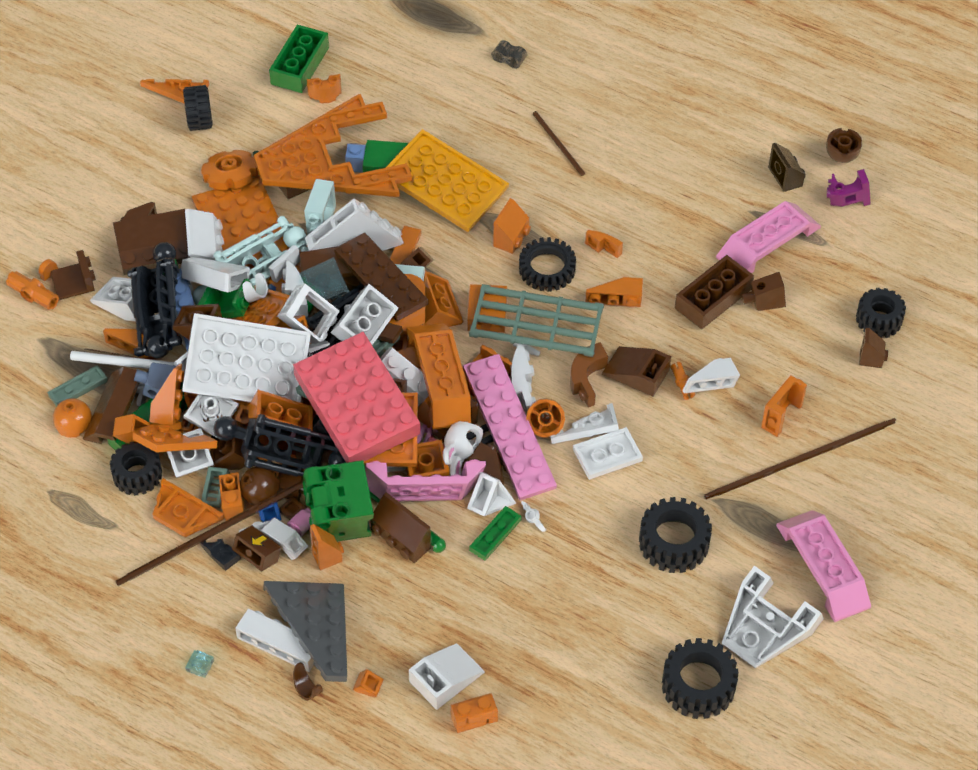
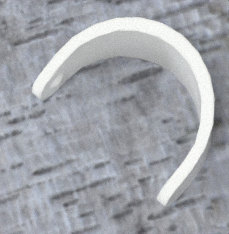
(261, 289)

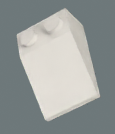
(116, 298)

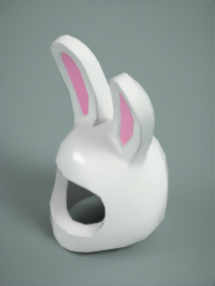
(458, 446)

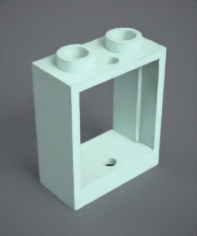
(320, 204)

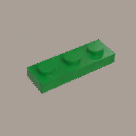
(495, 533)

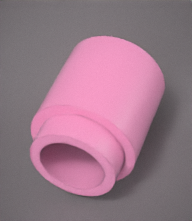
(300, 522)

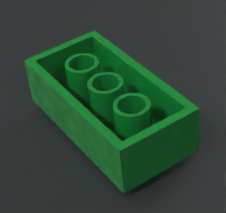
(299, 58)

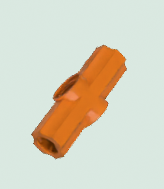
(32, 290)

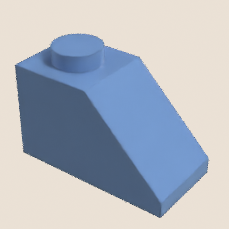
(355, 155)

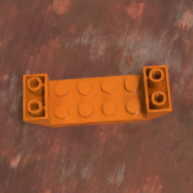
(442, 374)

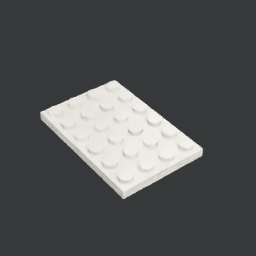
(240, 357)

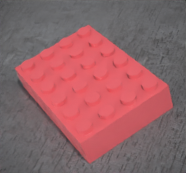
(356, 399)

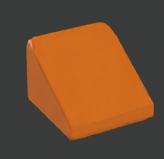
(368, 683)

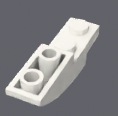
(293, 278)
(522, 377)

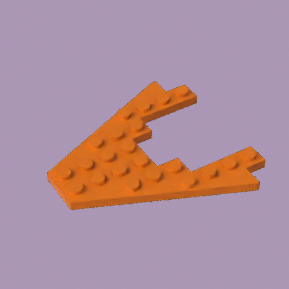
(304, 158)

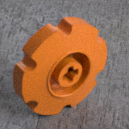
(229, 170)

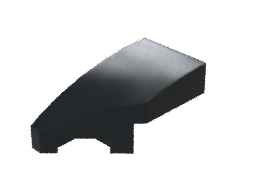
(221, 553)

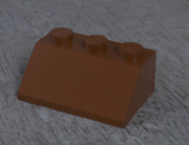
(401, 528)

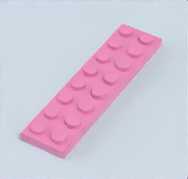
(509, 427)

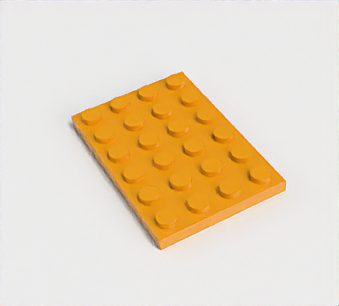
(448, 180)

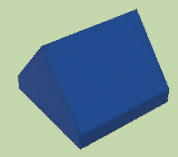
(269, 513)

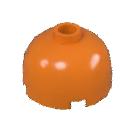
(71, 417)
(545, 426)

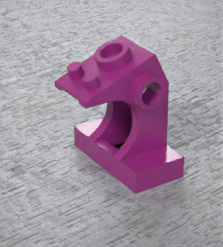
(850, 193)

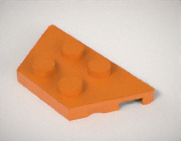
(183, 511)

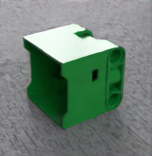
(339, 499)

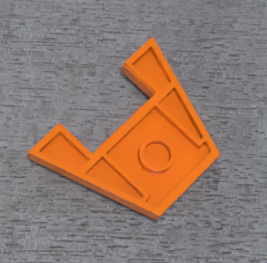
(165, 438)

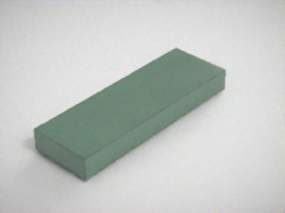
(78, 385)

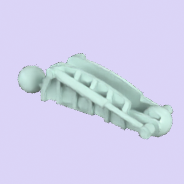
(291, 235)

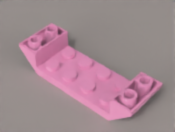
(767, 234)
(423, 488)
(828, 563)

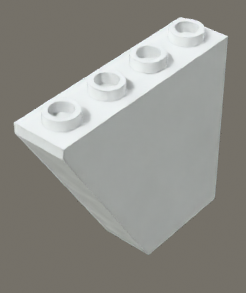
(351, 222)

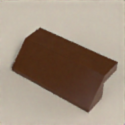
(113, 403)

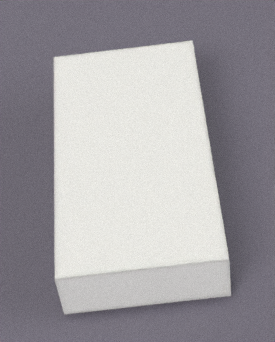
(277, 267)

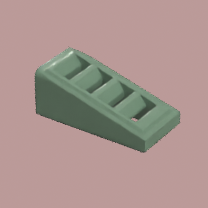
(213, 471)

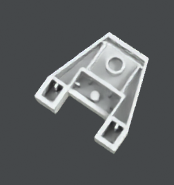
(759, 629)

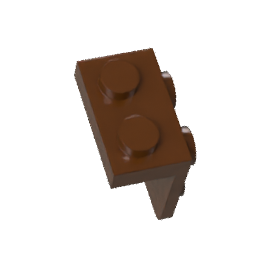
(74, 279)

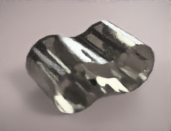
(509, 54)

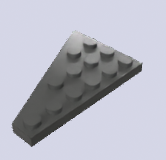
(317, 620)

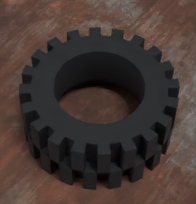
(675, 555)
(696, 700)

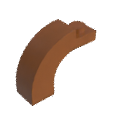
(582, 368)

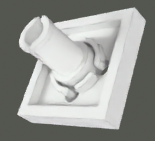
(210, 408)

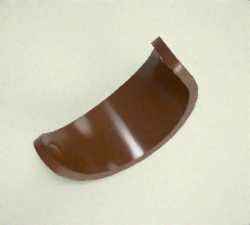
(303, 683)

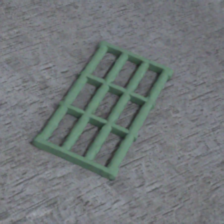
(523, 295)

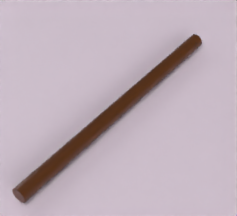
(558, 143)

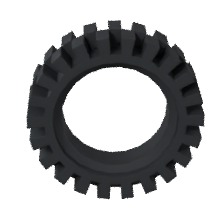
(547, 247)

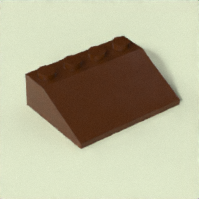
(140, 235)

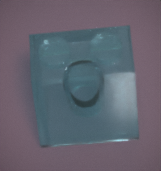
(325, 280)

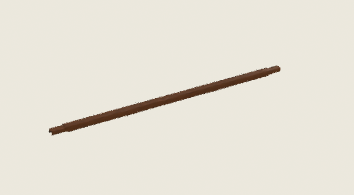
(769, 471)
(210, 533)

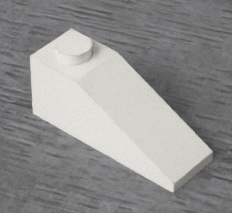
(716, 375)

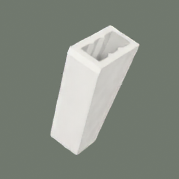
(214, 274)

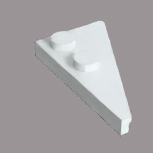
(588, 426)

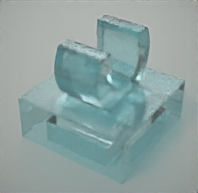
(199, 663)

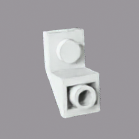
(285, 537)

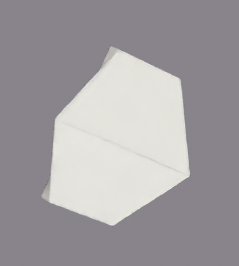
(489, 496)

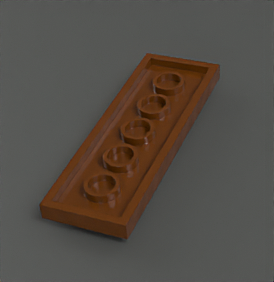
(375, 268)

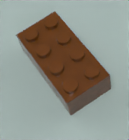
(713, 292)

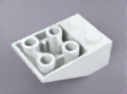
(444, 674)

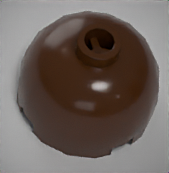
(843, 145)
(258, 485)

